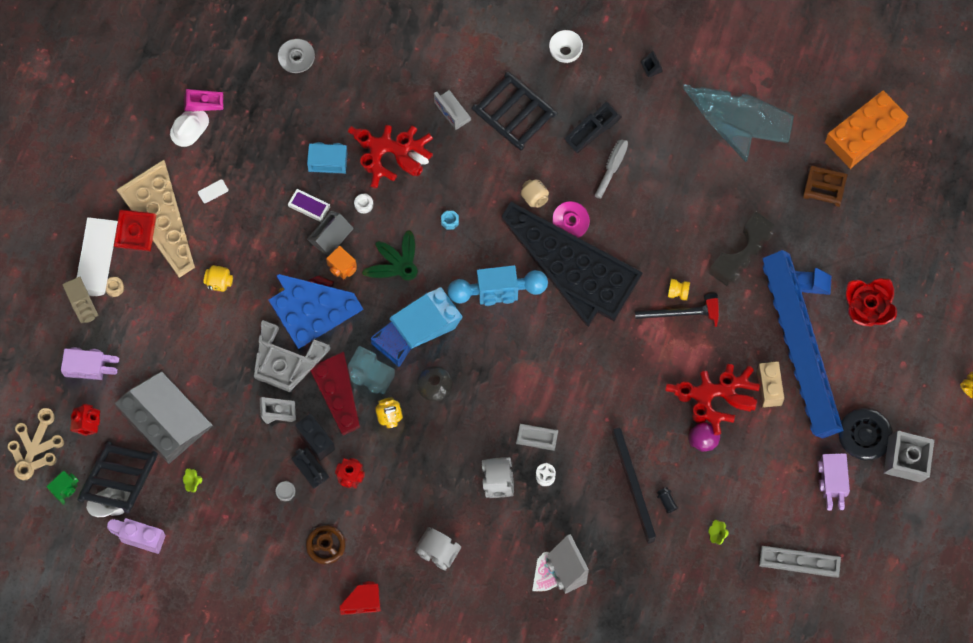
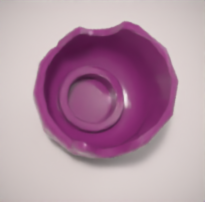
(703, 438)

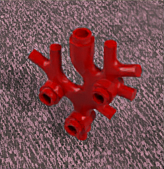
(380, 145)
(707, 391)

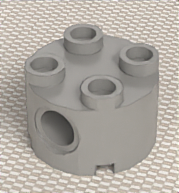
(498, 477)
(438, 548)

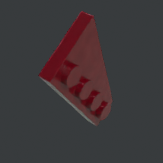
(336, 389)

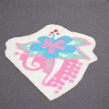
(544, 579)

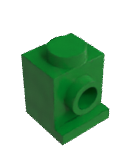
(63, 486)

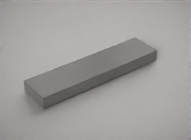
(800, 561)

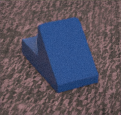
(815, 282)

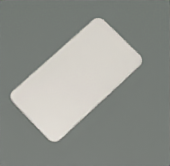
(213, 191)

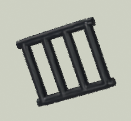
(506, 132)
(133, 489)

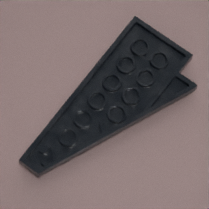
(580, 272)

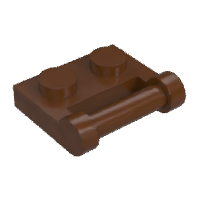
(825, 180)

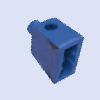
(391, 344)

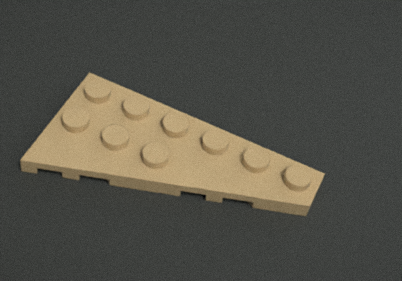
(154, 194)

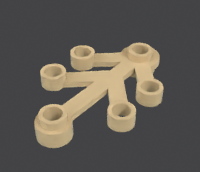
(34, 448)

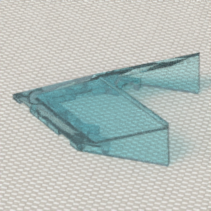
(741, 118)

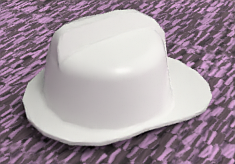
(189, 127)
(102, 510)

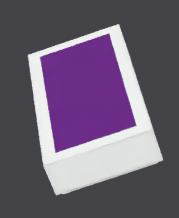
(309, 205)

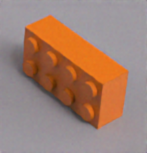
(866, 129)

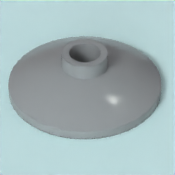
(296, 48)

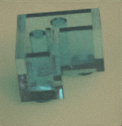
(370, 372)

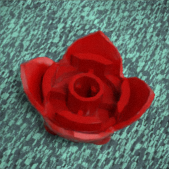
(878, 292)

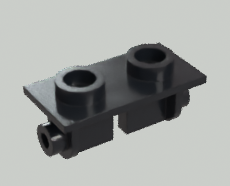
(310, 467)

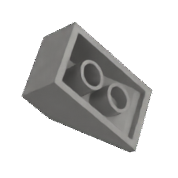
(567, 565)

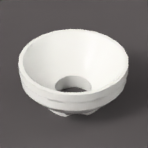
(565, 39)

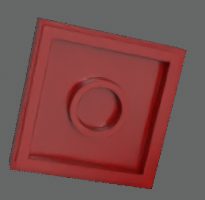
(135, 230)

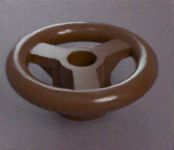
(322, 538)

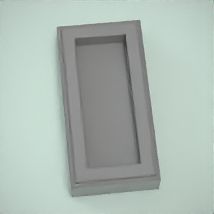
(537, 437)

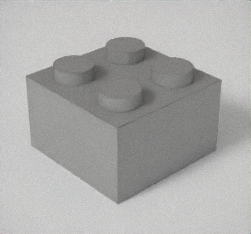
(909, 456)

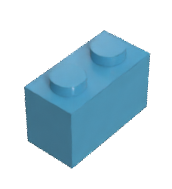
(327, 158)

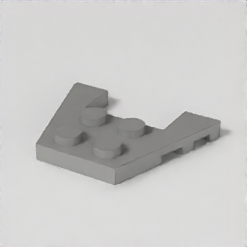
(283, 367)

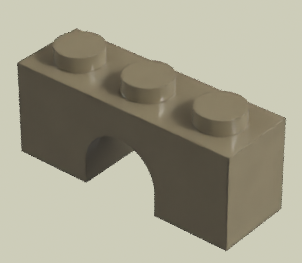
(80, 300)

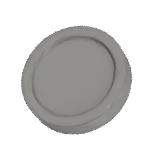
(285, 491)

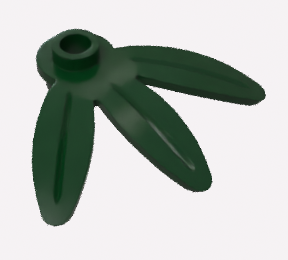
(399, 263)

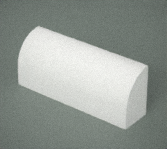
(97, 254)

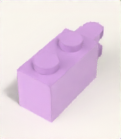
(87, 364)
(834, 478)
(138, 534)

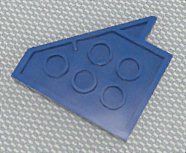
(311, 308)

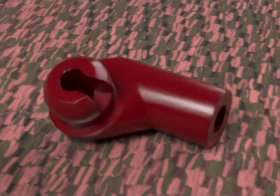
(322, 281)

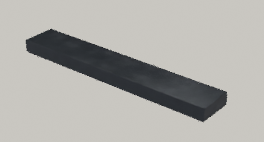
(634, 485)

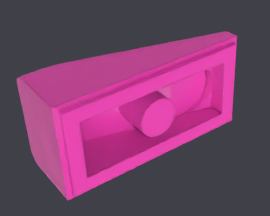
(202, 100)

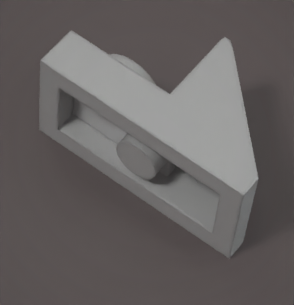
(277, 409)

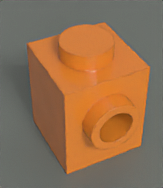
(341, 263)

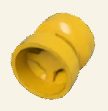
(678, 289)

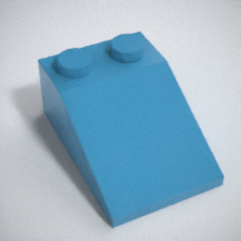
(427, 318)

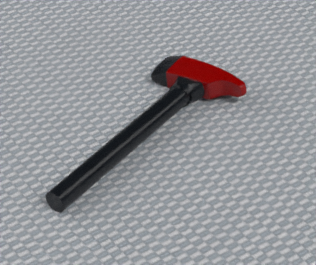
(711, 310)

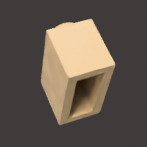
(770, 384)

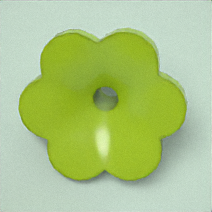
(191, 480)
(718, 532)

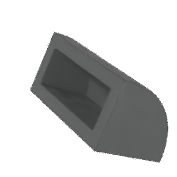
(330, 233)

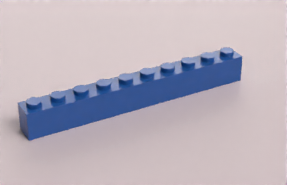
(802, 345)

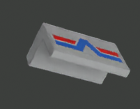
(451, 109)

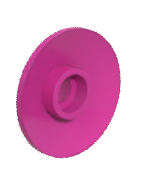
(562, 216)

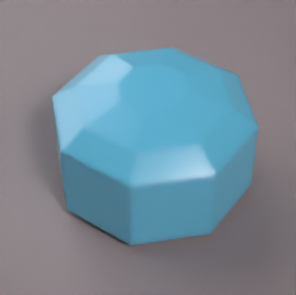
(449, 220)

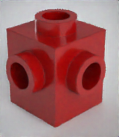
(85, 420)
(350, 479)

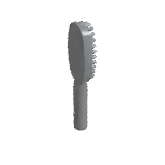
(614, 162)

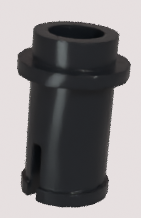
(667, 500)

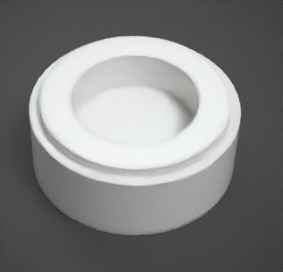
(363, 203)

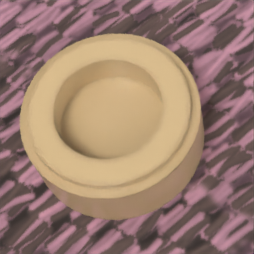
(114, 286)

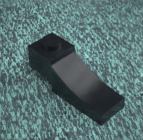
(593, 126)

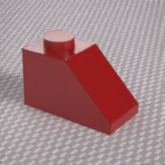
(362, 600)

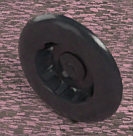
(865, 434)

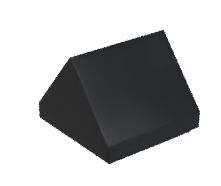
(651, 65)

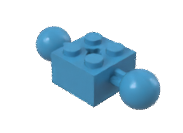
(497, 286)

